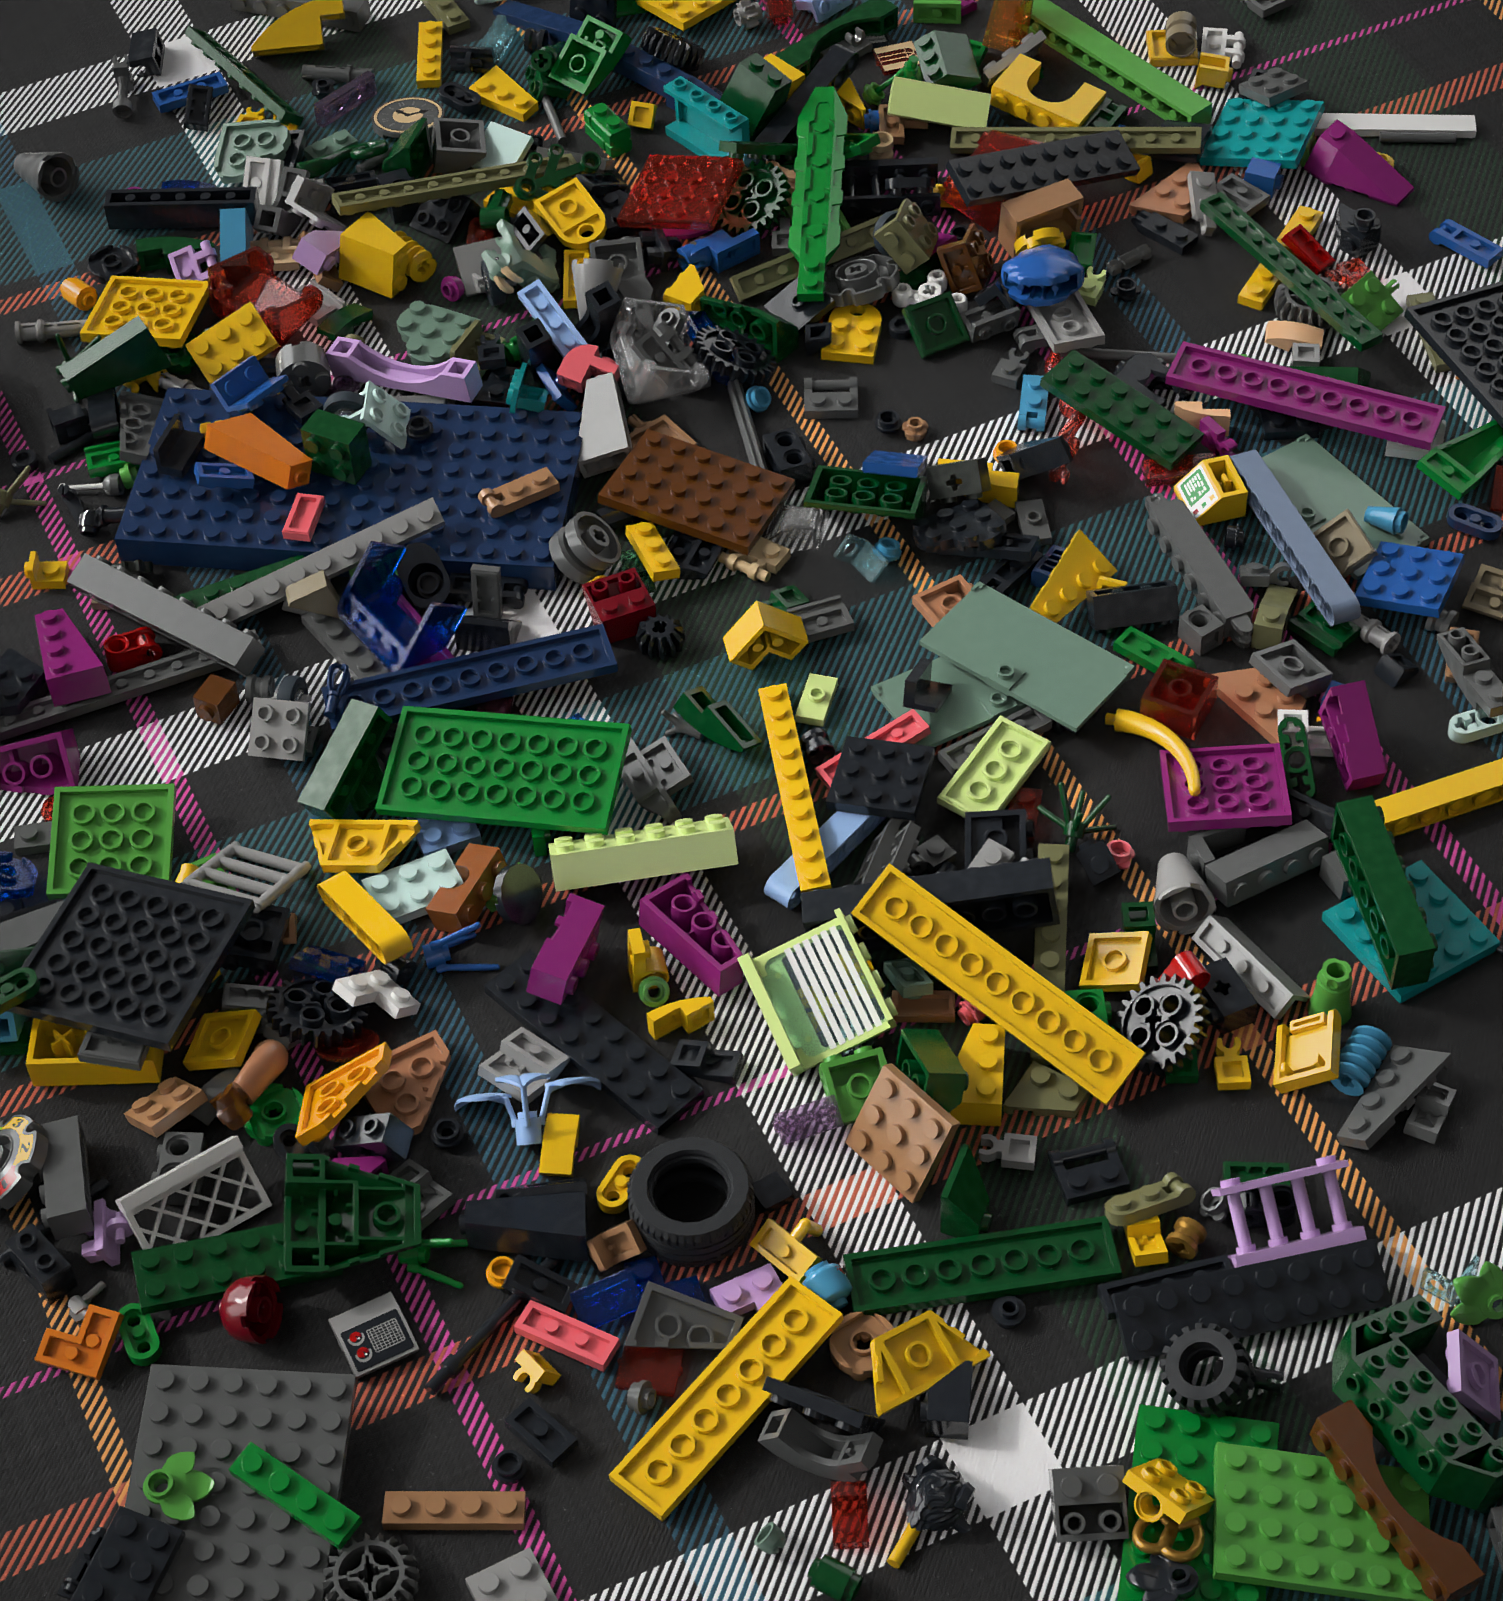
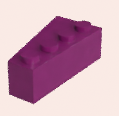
(68, 660)
(691, 933)

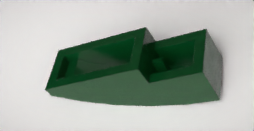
(154, 251)
(716, 720)

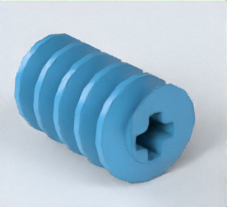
(1361, 1058)

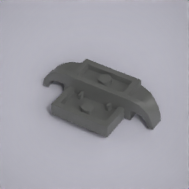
(655, 776)
(889, 847)

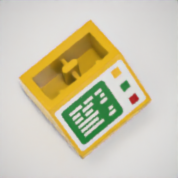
(1213, 491)

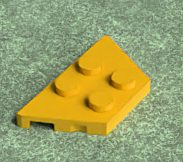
(360, 844)
(916, 1358)

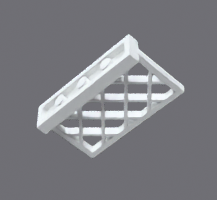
(188, 1173)

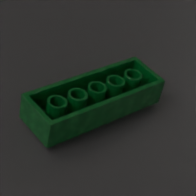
(1383, 892)

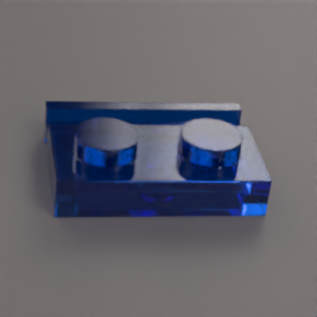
(326, 963)

